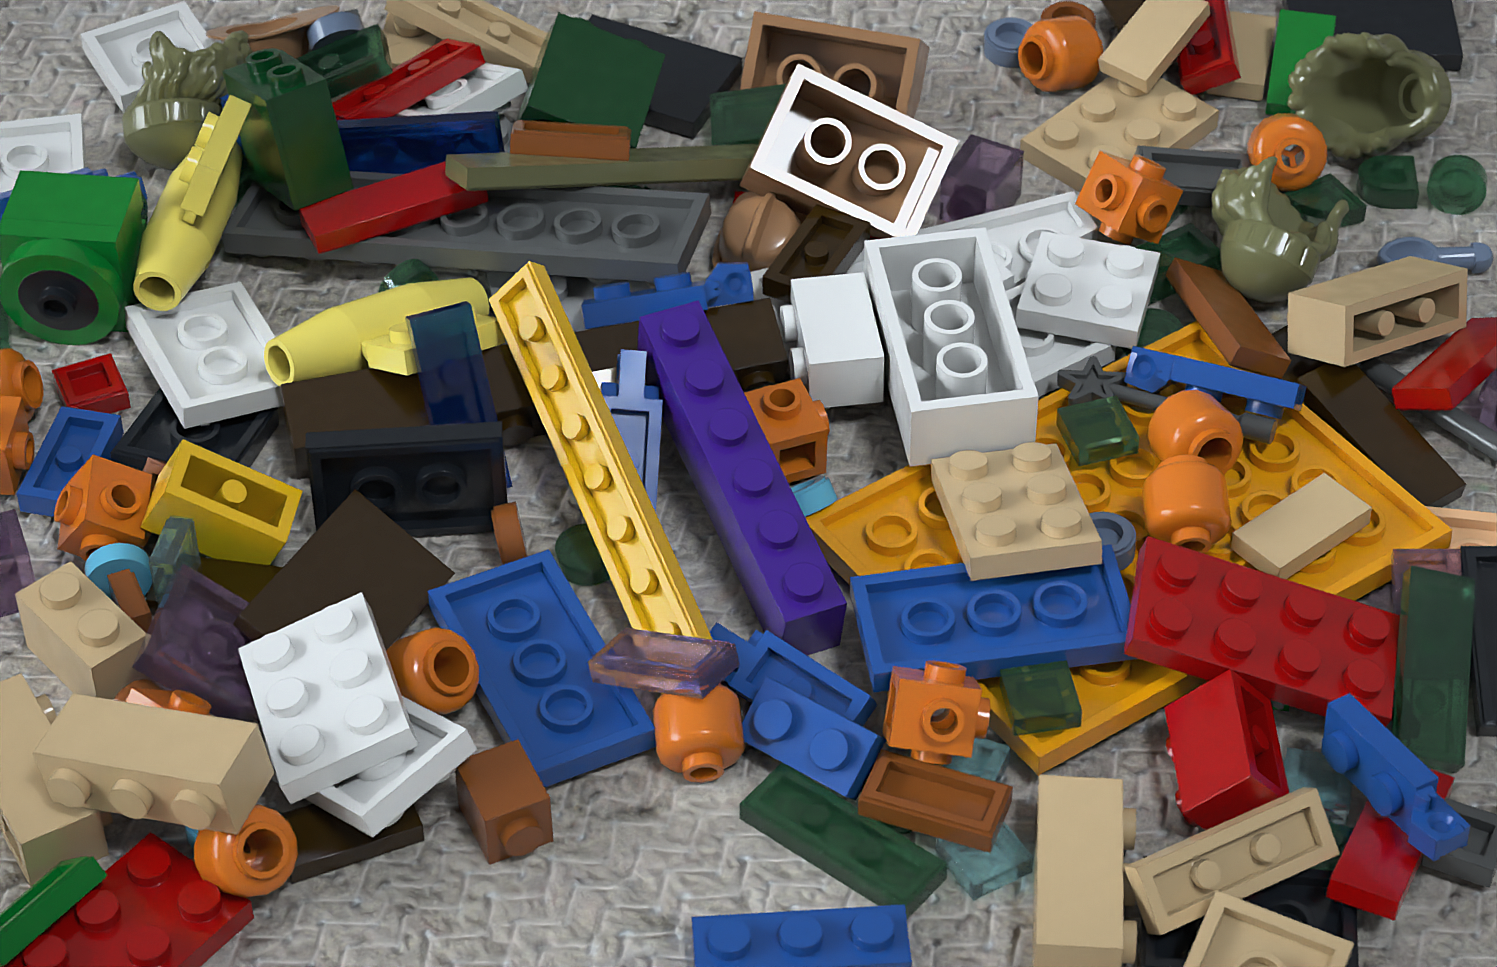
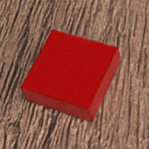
(92, 385)

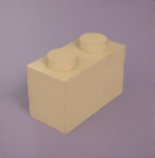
(80, 633)

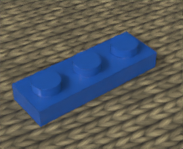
(804, 938)

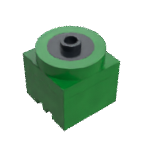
(70, 254)

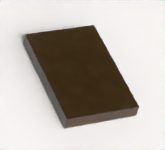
(350, 555)

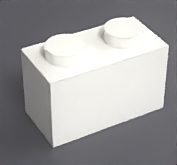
(834, 340)

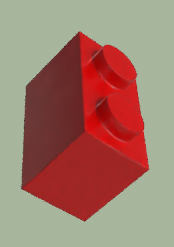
(1224, 751)

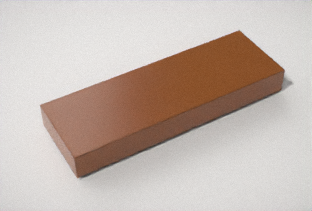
(1228, 319)

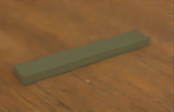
(644, 166)

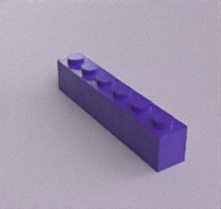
(741, 481)

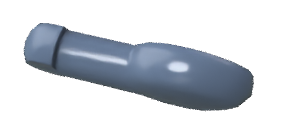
(1476, 257)

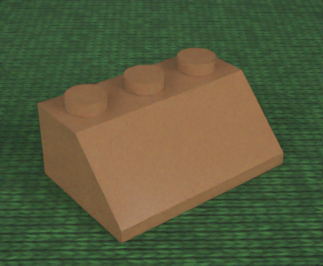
(867, 61)

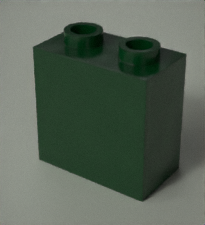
(591, 78)
(290, 129)

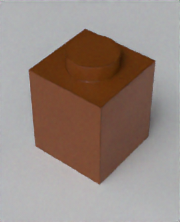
(504, 802)

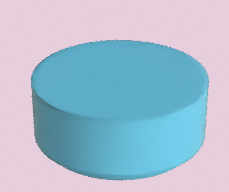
(814, 494)
(116, 558)

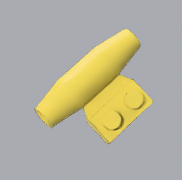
(192, 211)
(372, 332)

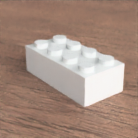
(949, 345)

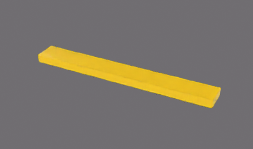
(594, 457)

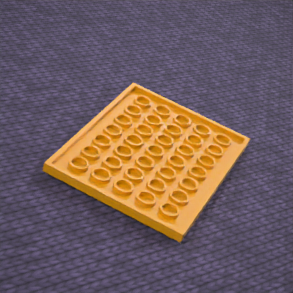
(903, 527)

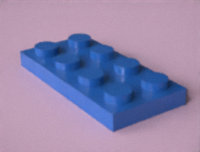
(991, 621)
(535, 668)

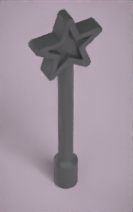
(1099, 384)

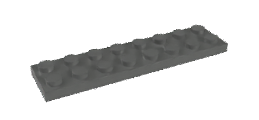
(566, 229)

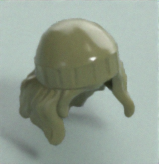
(1369, 93)
(177, 97)
(1264, 238)

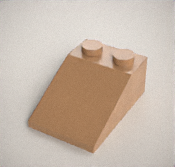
(848, 156)

